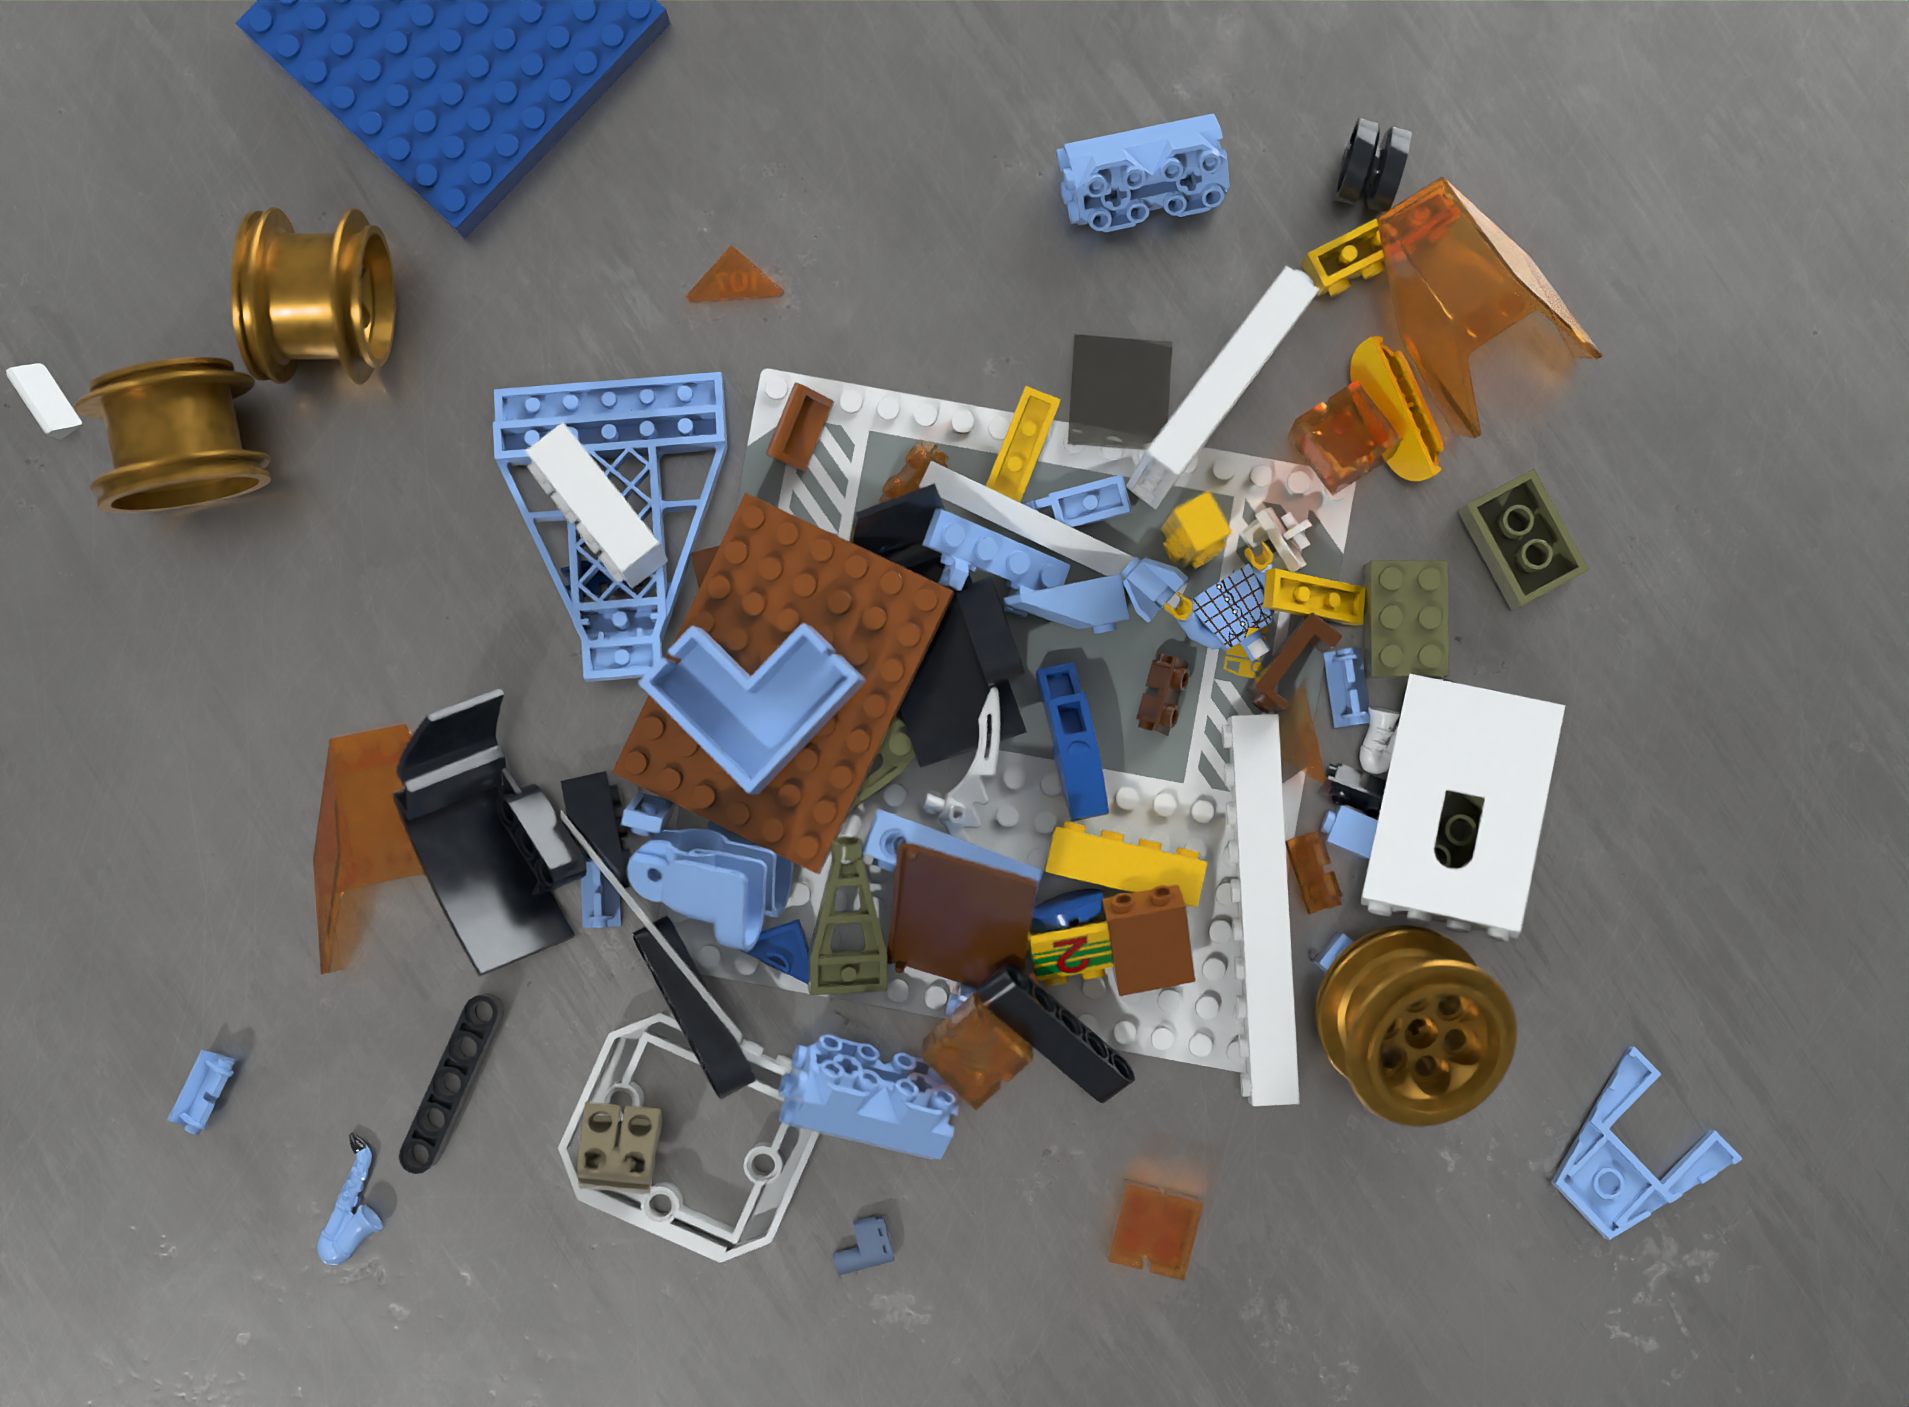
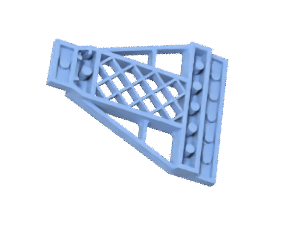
(618, 422)

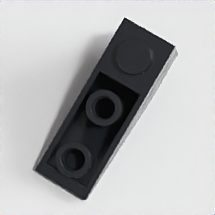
(592, 811)

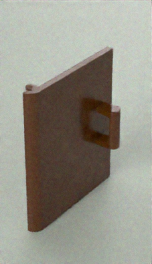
(957, 916)

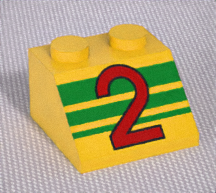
(1071, 951)

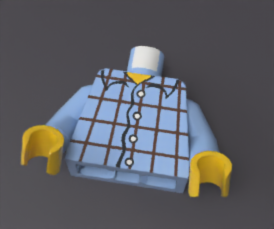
(1230, 609)

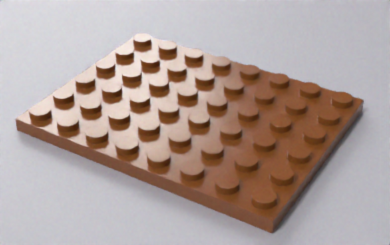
(755, 594)

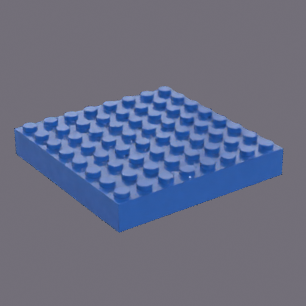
(456, 89)

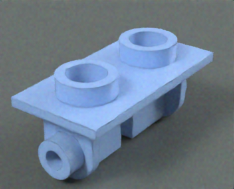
(1347, 687)
(599, 898)
(201, 1091)

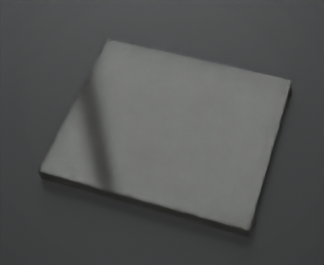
(1119, 391)

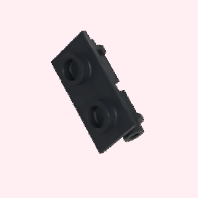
(1344, 788)

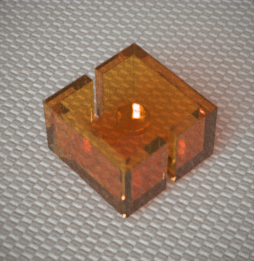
(1348, 440)
(978, 1052)
(1154, 1228)

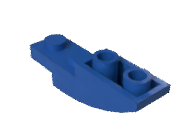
(1073, 741)

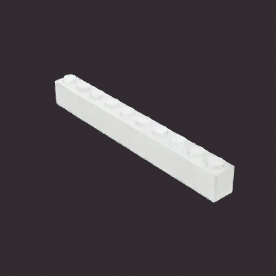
(1262, 910)

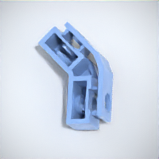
(892, 830)

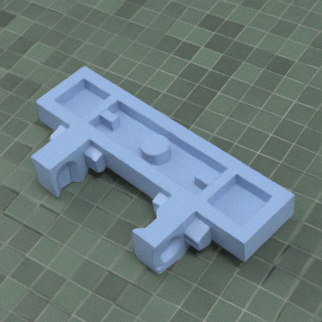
(972, 546)

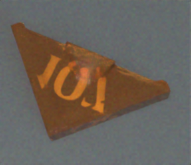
(733, 279)
(1299, 739)

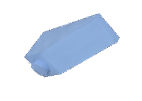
(1077, 605)

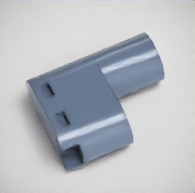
(872, 1250)

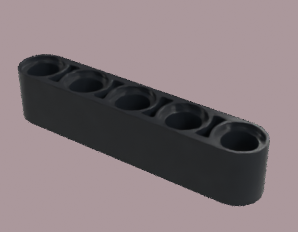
(703, 1029)
(1055, 1032)
(437, 1095)

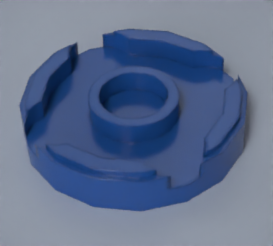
(1060, 910)

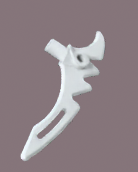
(958, 807)

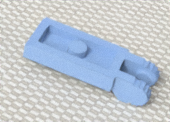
(1087, 502)

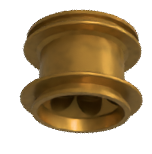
(311, 295)
(173, 435)
(1388, 996)

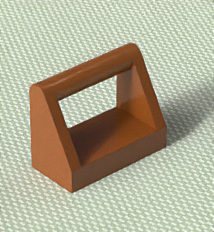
(799, 427)

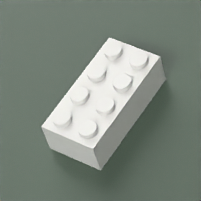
(592, 500)

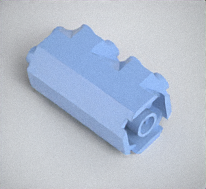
(1127, 174)
(854, 1096)

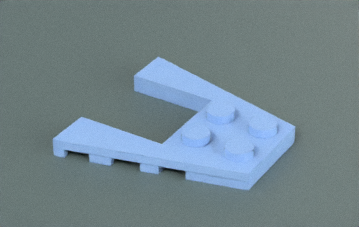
(1608, 1179)

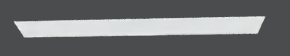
(1029, 523)
(651, 927)

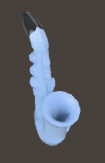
(344, 1229)

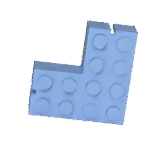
(758, 719)

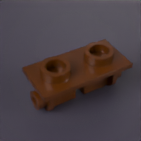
(1163, 708)

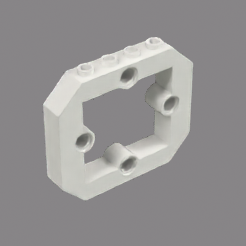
(682, 1225)

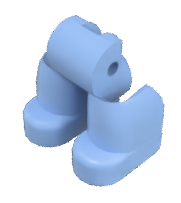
(714, 880)

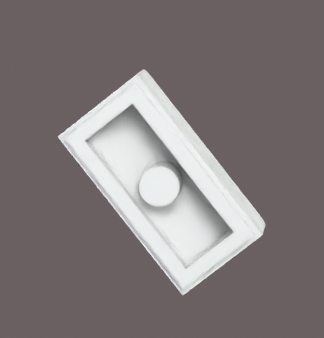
(44, 399)

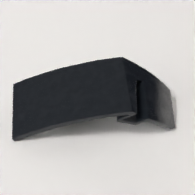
(970, 648)
(483, 839)

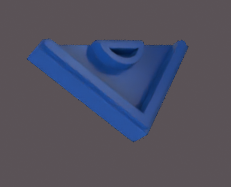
(783, 949)

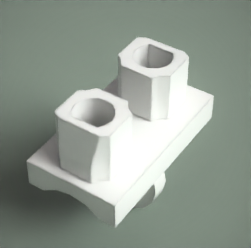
(1269, 527)

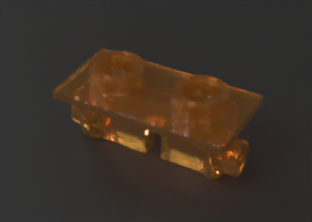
(916, 465)
(1307, 857)

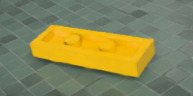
(1023, 443)
(1306, 594)

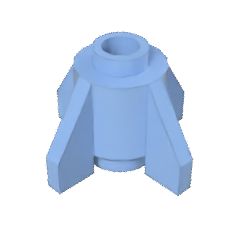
(1151, 585)

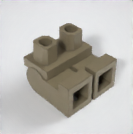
(615, 1167)

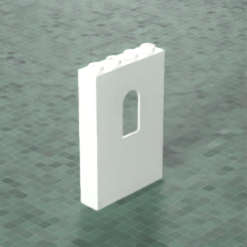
(1222, 386)
(1477, 747)

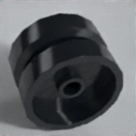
(1367, 163)

